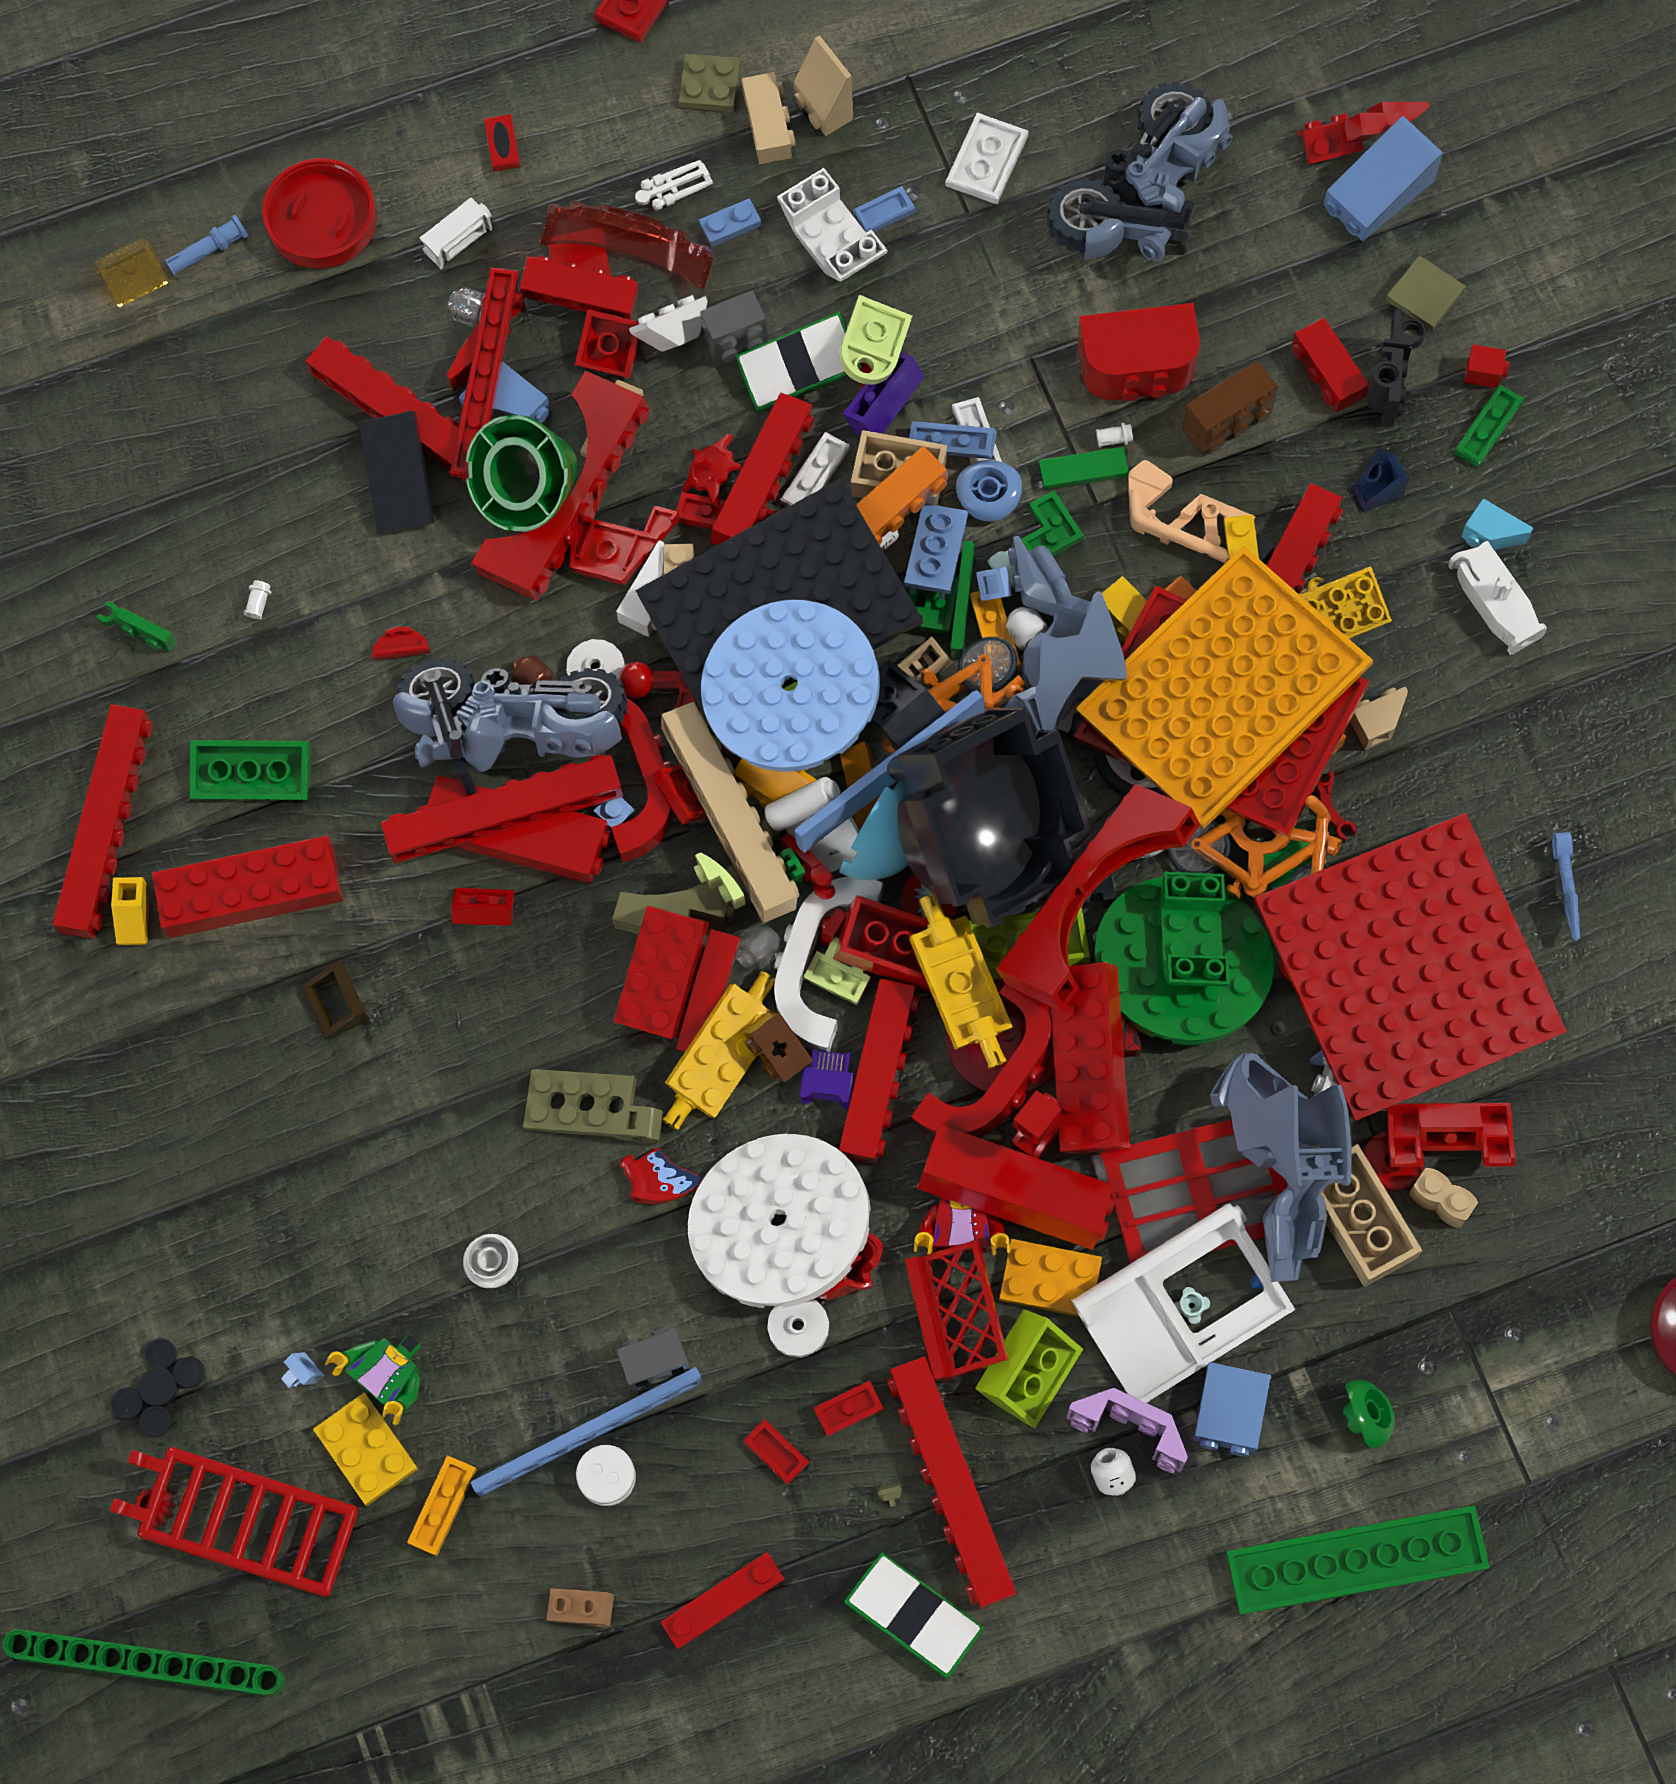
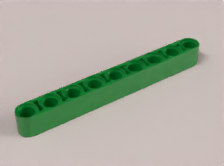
(129, 1661)

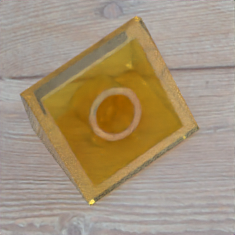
(131, 271)

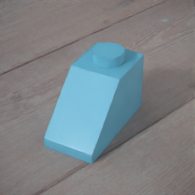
(1496, 527)

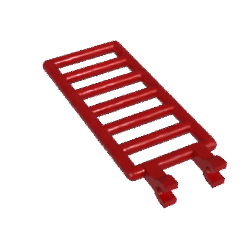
(235, 1558)

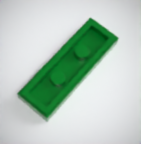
(1488, 426)
(1083, 468)

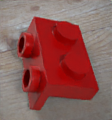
(1327, 139)

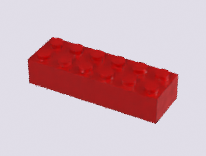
(247, 887)
(1091, 1064)

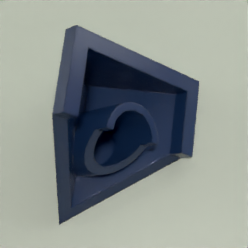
(1381, 481)

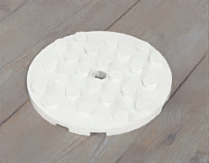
(787, 1262)

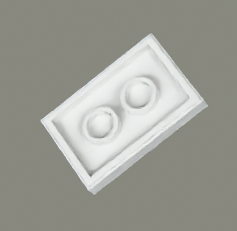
(986, 158)

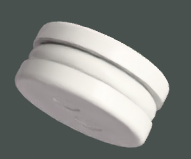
(606, 1475)

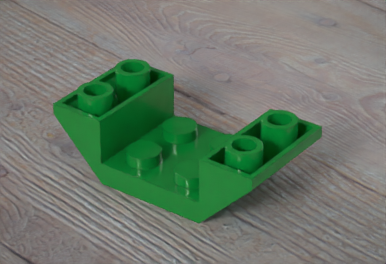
(1192, 929)

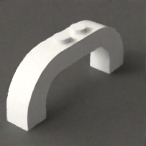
(811, 1028)

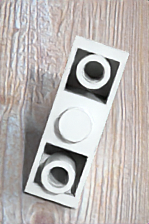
(672, 325)

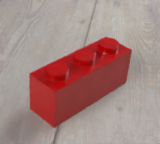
(1329, 365)

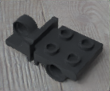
(1386, 386)

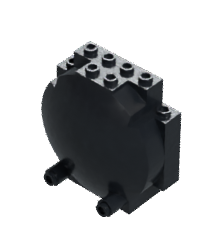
(989, 813)

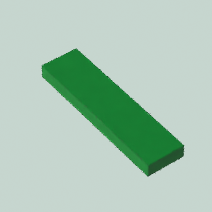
(962, 600)

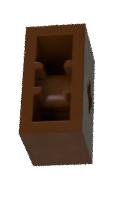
(791, 1053)

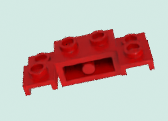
(1450, 1128)

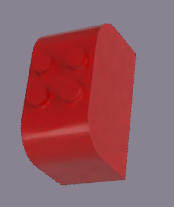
(1138, 351)

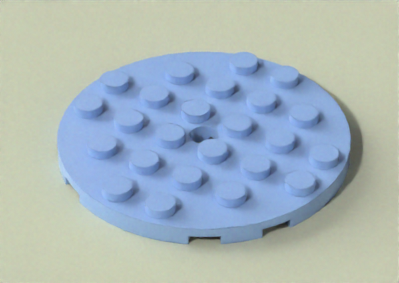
(798, 726)

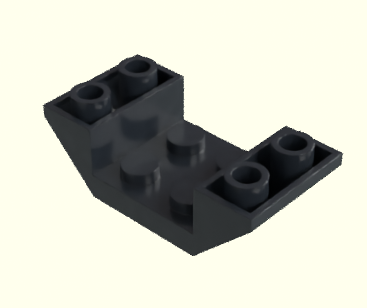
(902, 705)

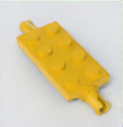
(960, 982)
(717, 1053)

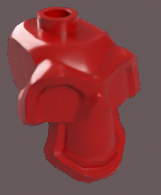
(859, 1276)

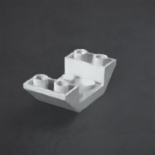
(828, 227)

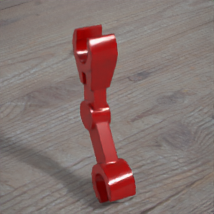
(1324, 791)

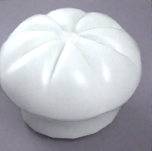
(490, 1261)

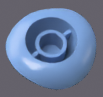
(989, 489)

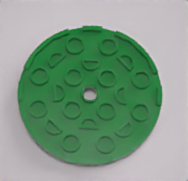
(1183, 1012)

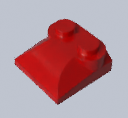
(607, 344)

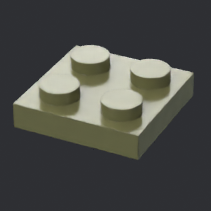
(709, 82)

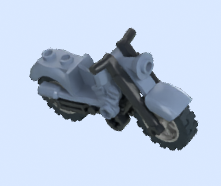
(1169, 148)
(482, 716)

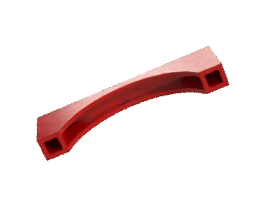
(530, 557)
(1137, 827)

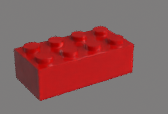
(879, 942)
(661, 972)

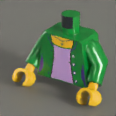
(383, 1372)

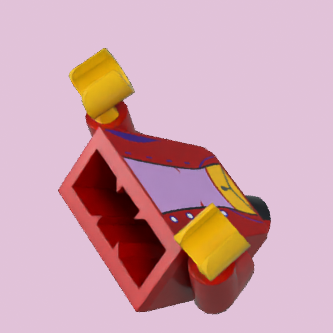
(956, 1224)

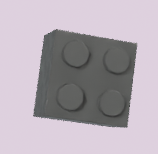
(733, 327)
(652, 1360)

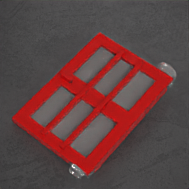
(1181, 1180)

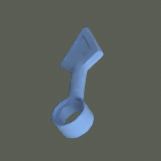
(1563, 851)

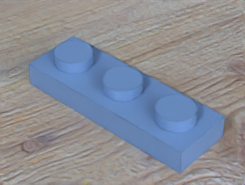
(960, 440)

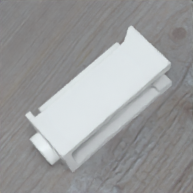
(456, 232)

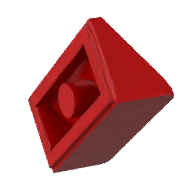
(482, 906)

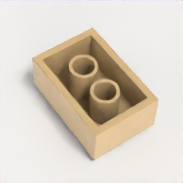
(882, 455)

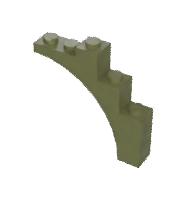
(696, 902)

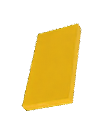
(1351, 603)

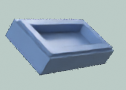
(884, 210)

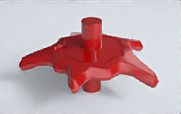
(711, 468)

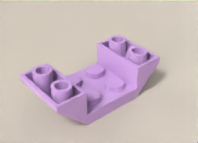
(1122, 1407)

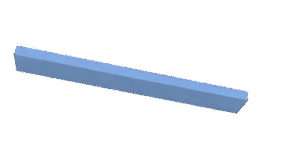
(877, 779)
(586, 1432)

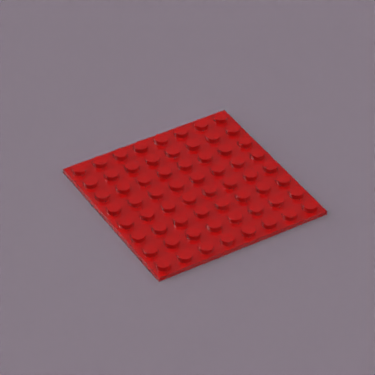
(1409, 966)

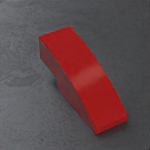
(1380, 118)

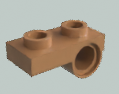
(580, 1607)

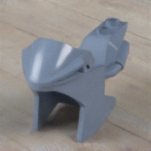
(1076, 649)
(1277, 1130)

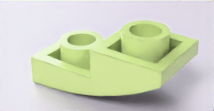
(715, 875)

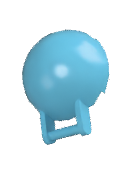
(879, 840)

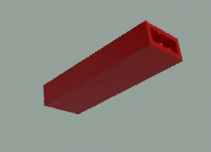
(559, 845)
(1017, 1187)

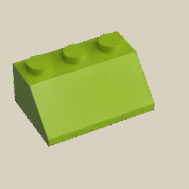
(1036, 1368)

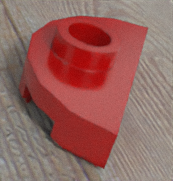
(400, 643)

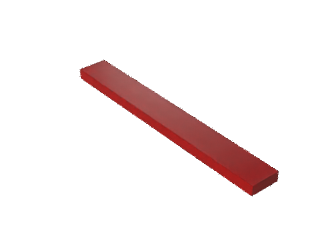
(485, 363)

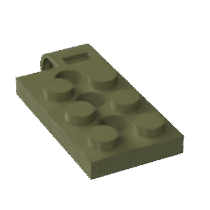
(630, 1124)

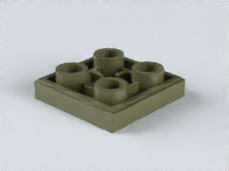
(1425, 293)

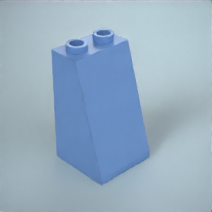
(1384, 179)

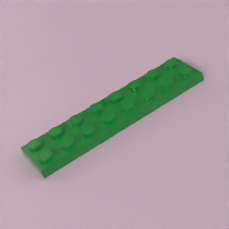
(1357, 1560)

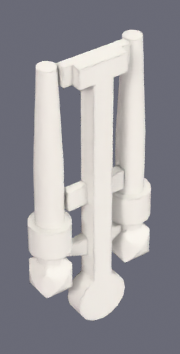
(643, 196)

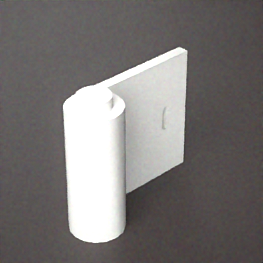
(802, 804)

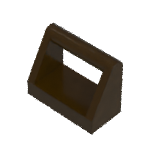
(353, 1019)

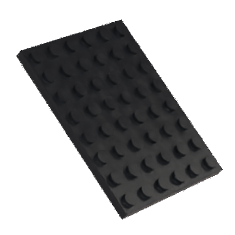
(804, 552)

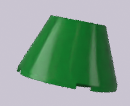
(500, 477)

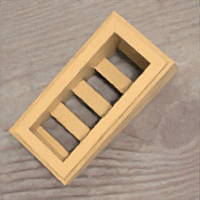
(922, 651)

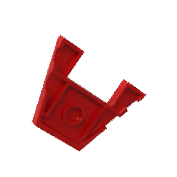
(618, 551)

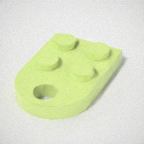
(874, 338)

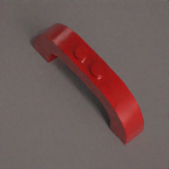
(650, 826)
(1011, 1083)

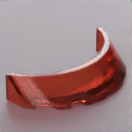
(629, 234)

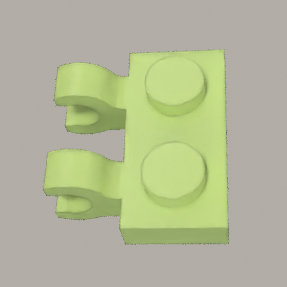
(837, 977)

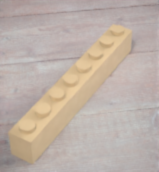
(729, 812)

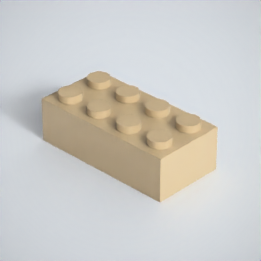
(1368, 1223)

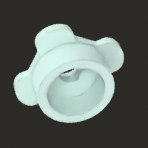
(1190, 1296)

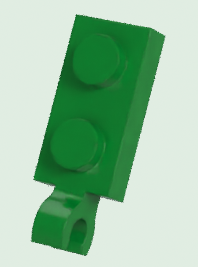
(137, 626)

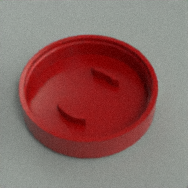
(319, 213)

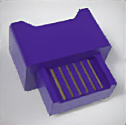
(828, 1078)

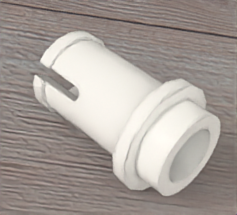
(1114, 435)
(257, 599)

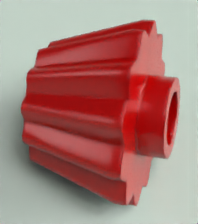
(165, 1510)

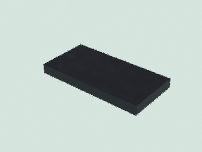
(396, 472)

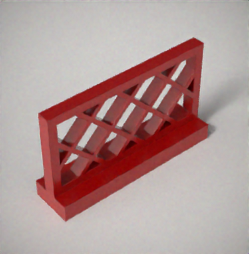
(931, 1316)

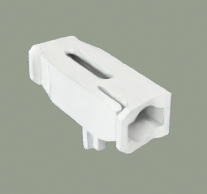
(1497, 597)

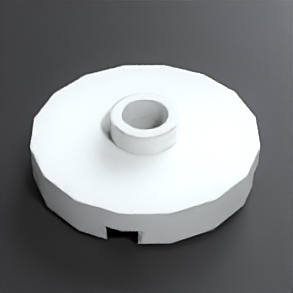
(595, 652)
(798, 1342)

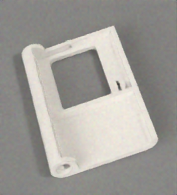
(1143, 1329)

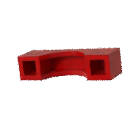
(1037, 1125)

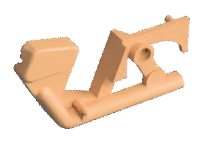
(1147, 485)

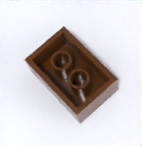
(1230, 408)

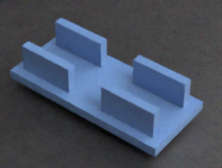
(936, 549)

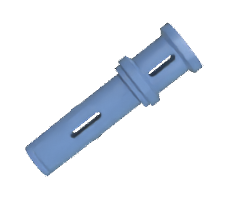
(218, 239)

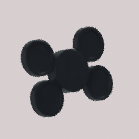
(158, 1387)

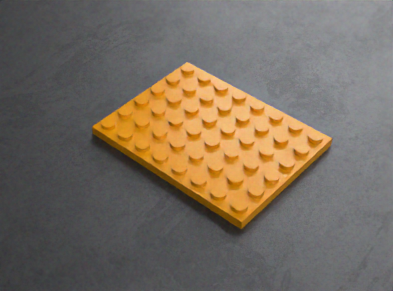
(1224, 686)

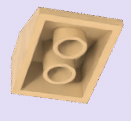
(824, 89)

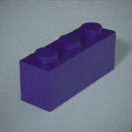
(879, 403)

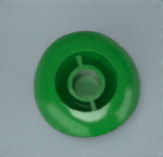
(1369, 1413)

